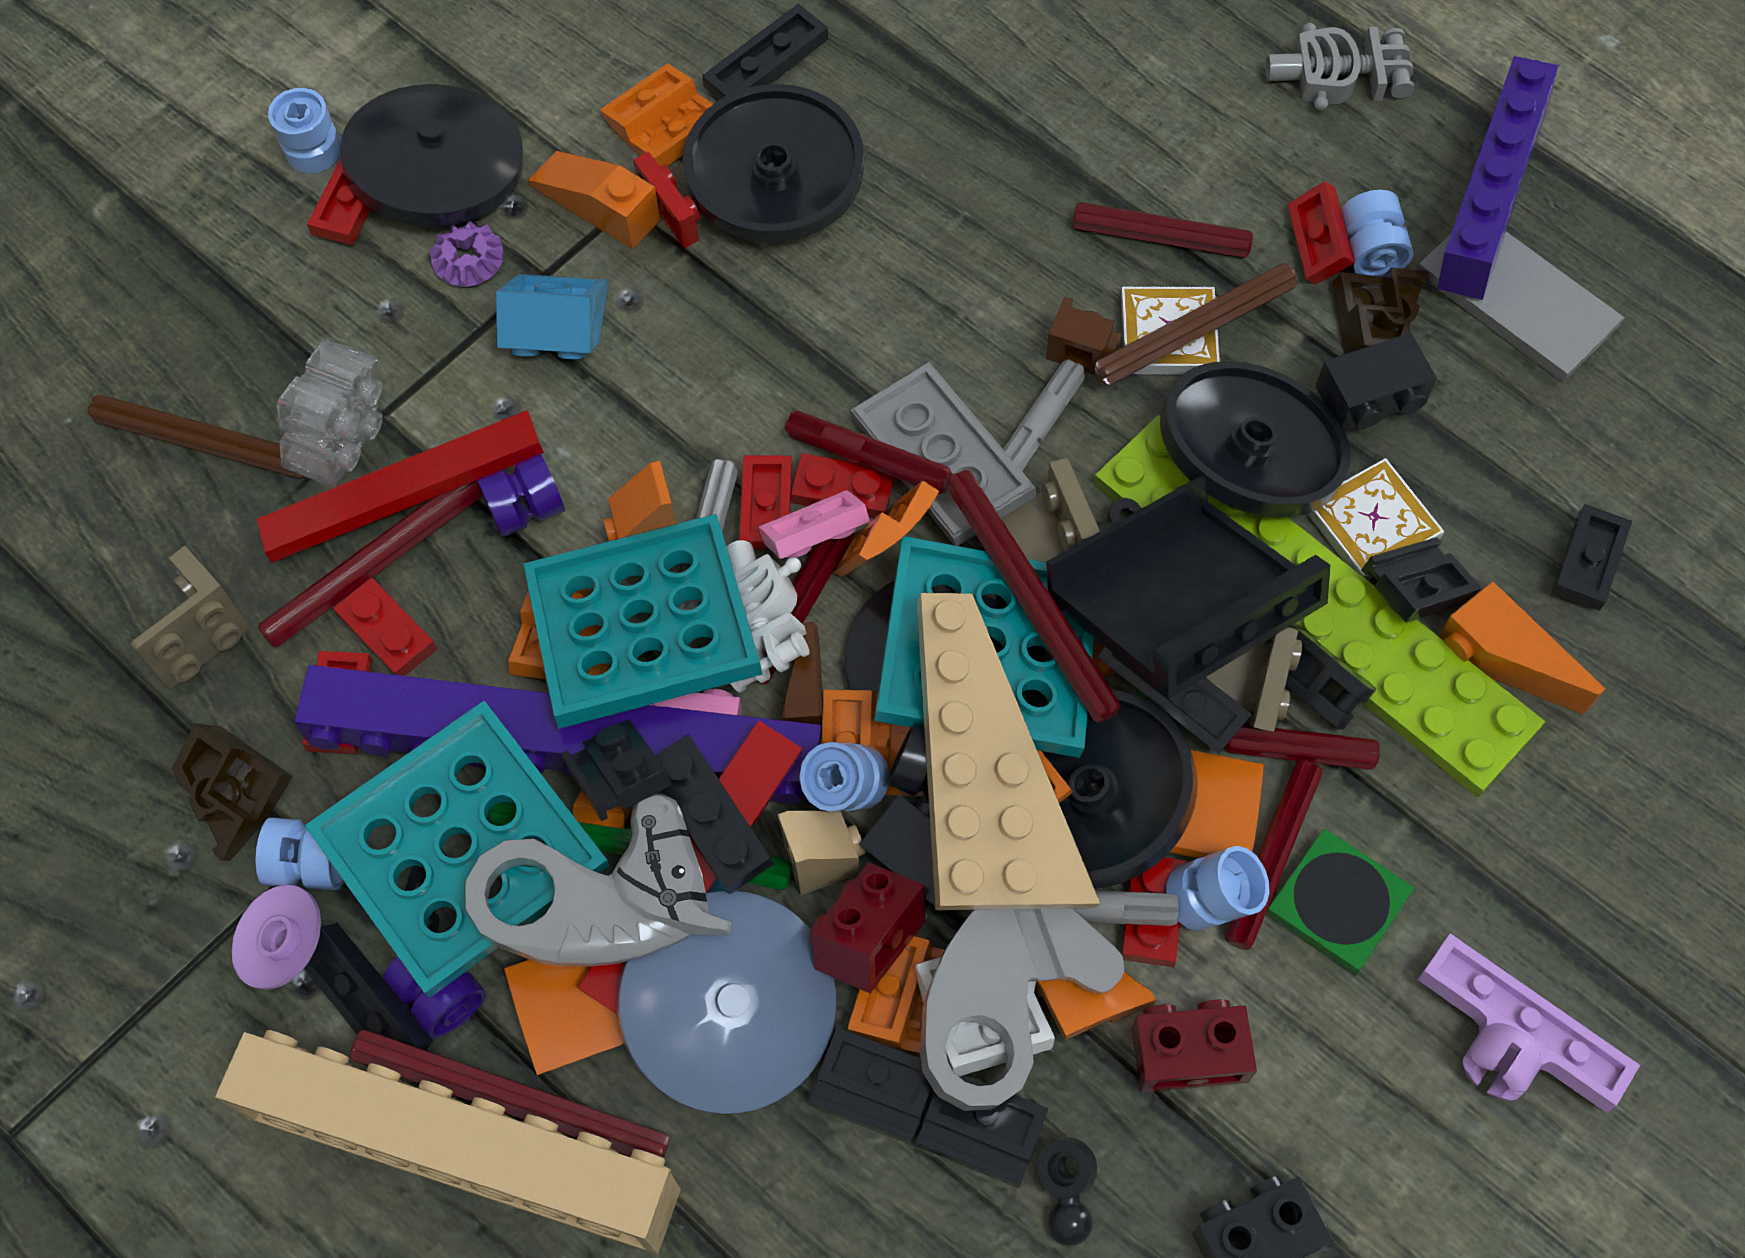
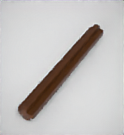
(1195, 324)
(188, 433)

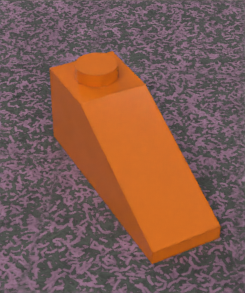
(600, 195)
(1517, 651)

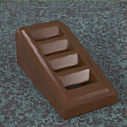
(804, 691)

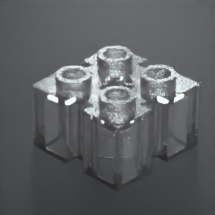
(329, 413)

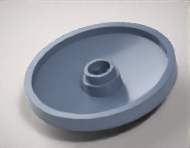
(729, 1014)

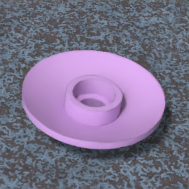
(276, 937)

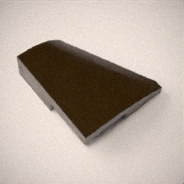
(1376, 306)
(228, 785)

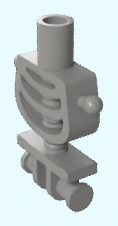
(1336, 53)

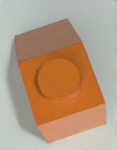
(640, 504)

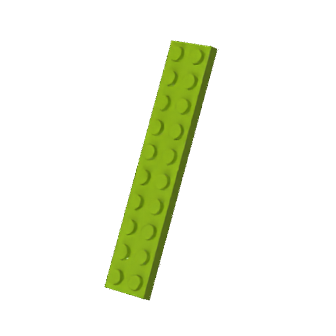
(1420, 683)

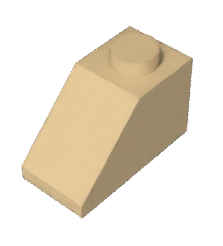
(820, 848)

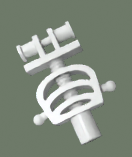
(768, 605)

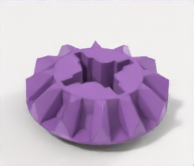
(468, 269)

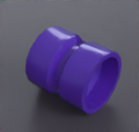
(521, 495)
(443, 1010)

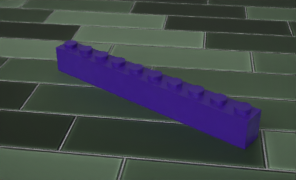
(403, 712)

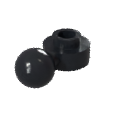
(1069, 1218)

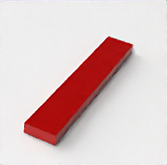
(398, 486)
(751, 783)

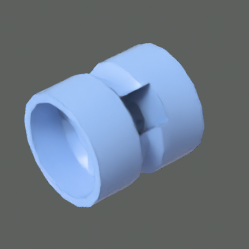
(304, 130)
(1377, 232)
(844, 776)
(291, 854)
(1219, 888)

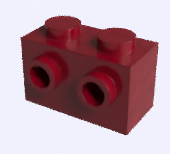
(868, 927)
(1193, 1046)

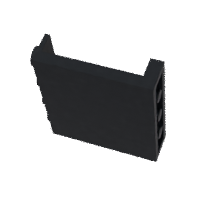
(1182, 589)

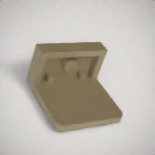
(1260, 678)

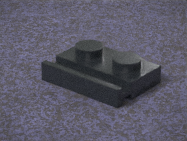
(1421, 580)
(616, 769)
(872, 1086)
(984, 1140)

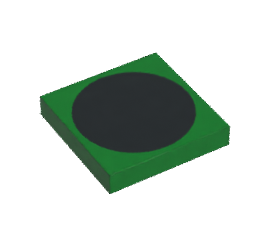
(1340, 901)

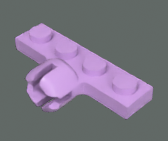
(1523, 1031)

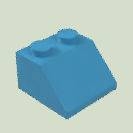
(550, 315)

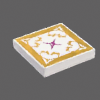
(1153, 307)
(1373, 516)

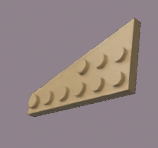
(990, 799)

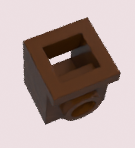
(1081, 336)

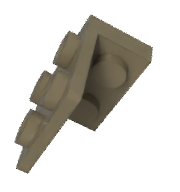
(1054, 518)
(194, 629)

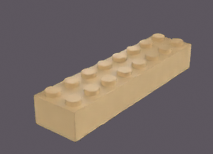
(451, 1141)

